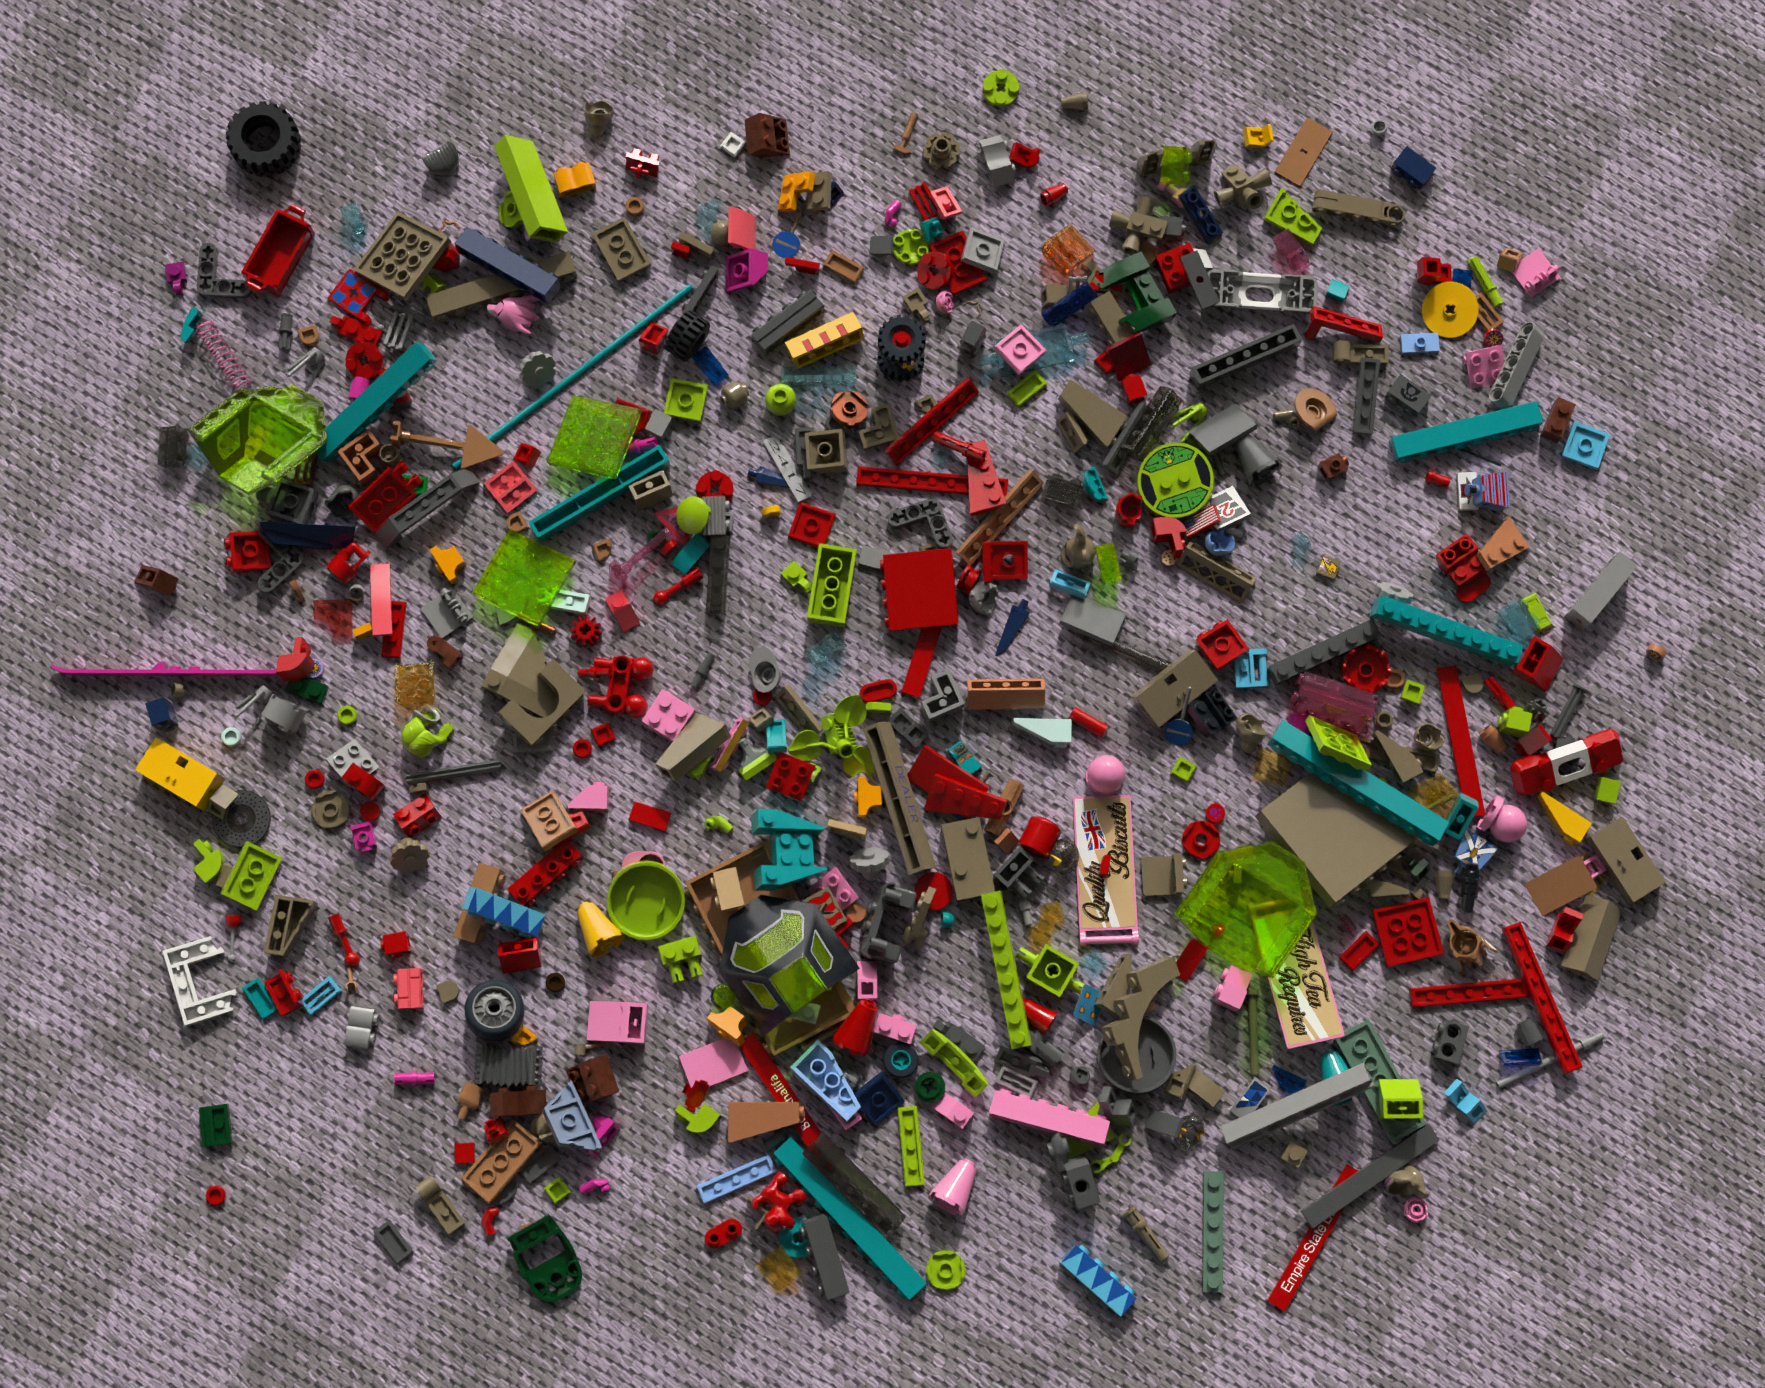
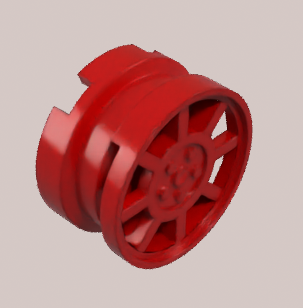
(970, 580)

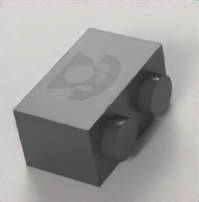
(1407, 396)

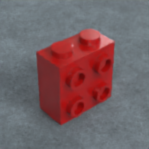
(1172, 269)

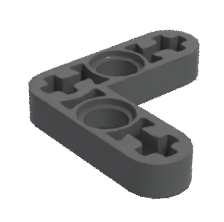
(214, 283)
(930, 516)
(283, 562)

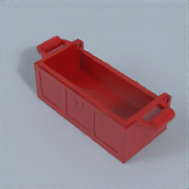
(278, 251)

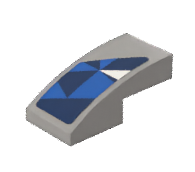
(1250, 1098)

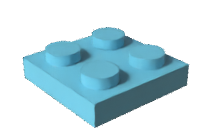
(1585, 445)

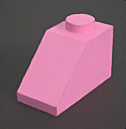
(592, 798)
(952, 1110)

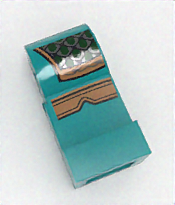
(964, 758)

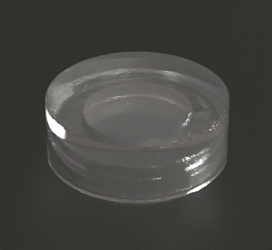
(261, 917)

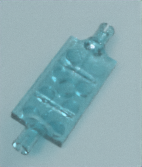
(1056, 342)

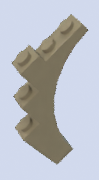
(1131, 1008)

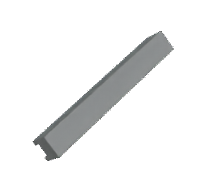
(1297, 1106)

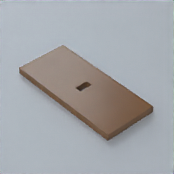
(1297, 165)

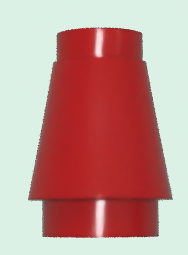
(1053, 194)

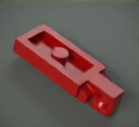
(356, 330)

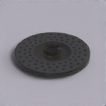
(252, 829)

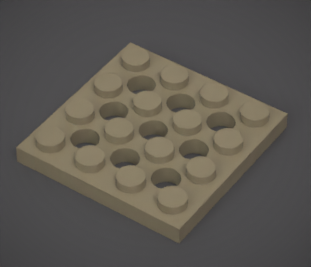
(401, 245)

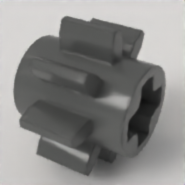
(1538, 709)

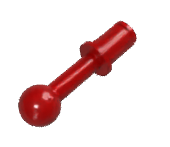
(661, 597)
(351, 959)

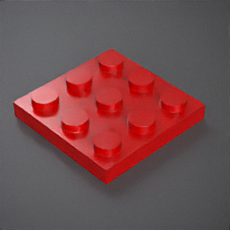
(1407, 932)

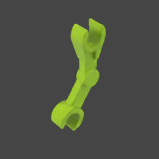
(1114, 1157)

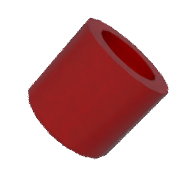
(1039, 837)

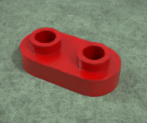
(723, 1233)

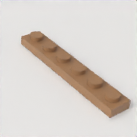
(999, 518)

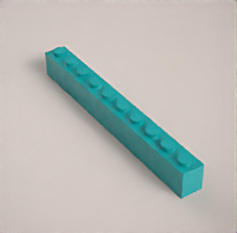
(1359, 784)
(855, 1225)

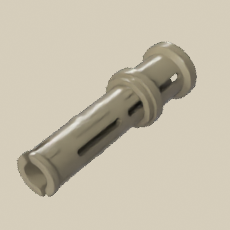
(1139, 1225)

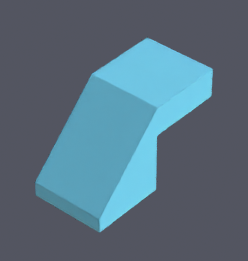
(1465, 1101)

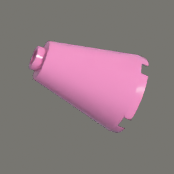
(955, 1188)

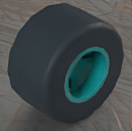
(905, 1056)

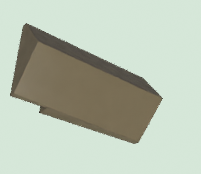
(1592, 937)

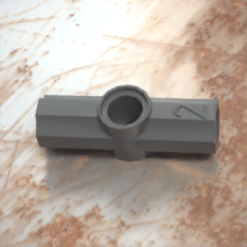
(1044, 1049)

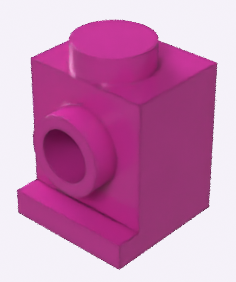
(370, 842)

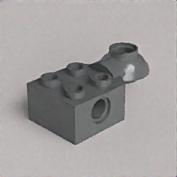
(1074, 1170)

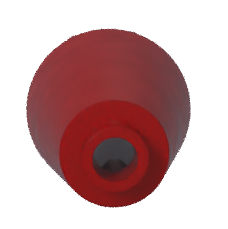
(857, 1028)

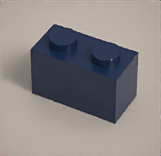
(1413, 168)
(162, 714)

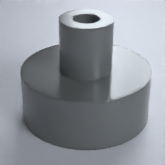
(1130, 558)

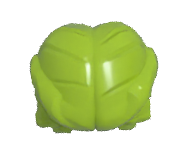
(421, 741)

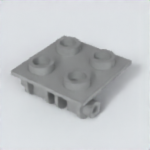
(446, 612)
(349, 754)

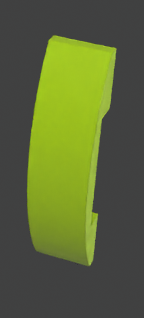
(956, 1060)

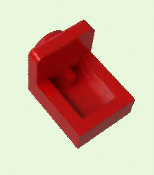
(1024, 156)

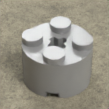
(283, 713)

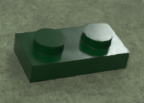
(307, 689)

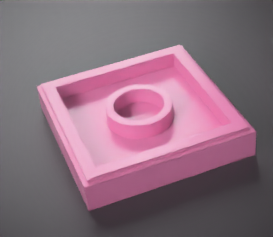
(1020, 349)

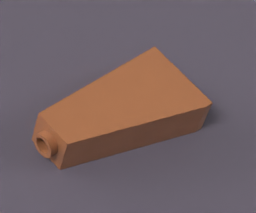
(755, 1118)

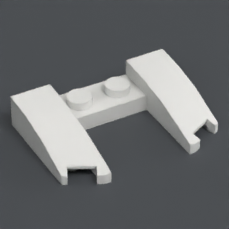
(177, 962)

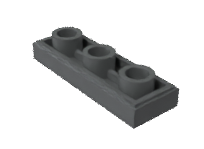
(1195, 269)

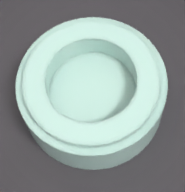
(231, 737)

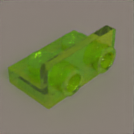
(1175, 165)
(1108, 563)

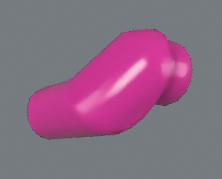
(593, 1184)

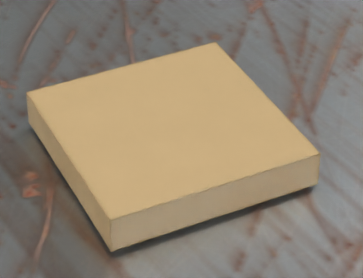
(847, 829)

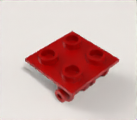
(790, 776)

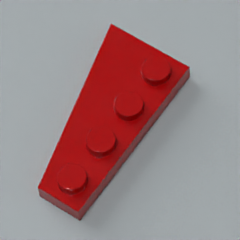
(959, 798)

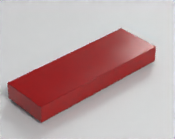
(393, 644)

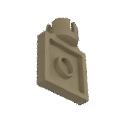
(915, 930)

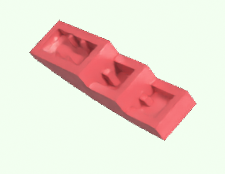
(381, 600)

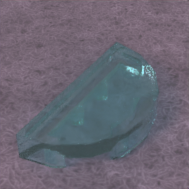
(707, 213)

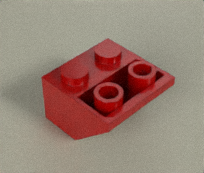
(1538, 663)

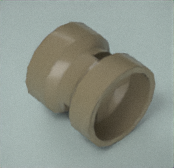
(391, 452)

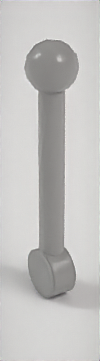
(407, 345)

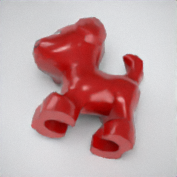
(778, 1217)

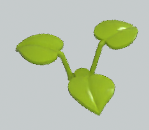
(850, 712)

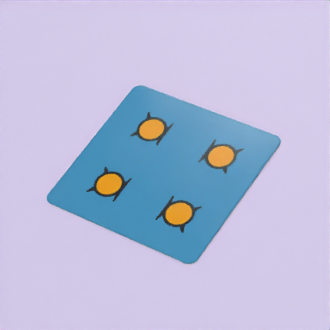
(1085, 1006)

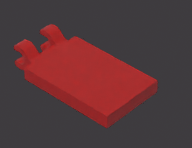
(385, 496)

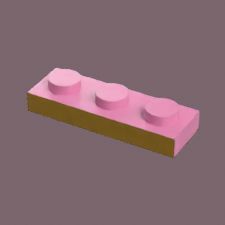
(730, 746)

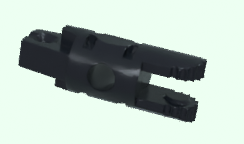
(1469, 887)

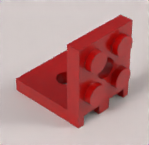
(993, 564)

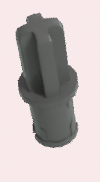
(285, 331)

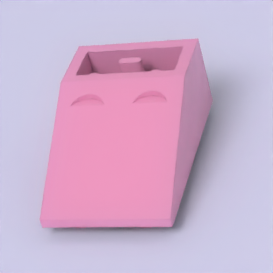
(617, 1022)

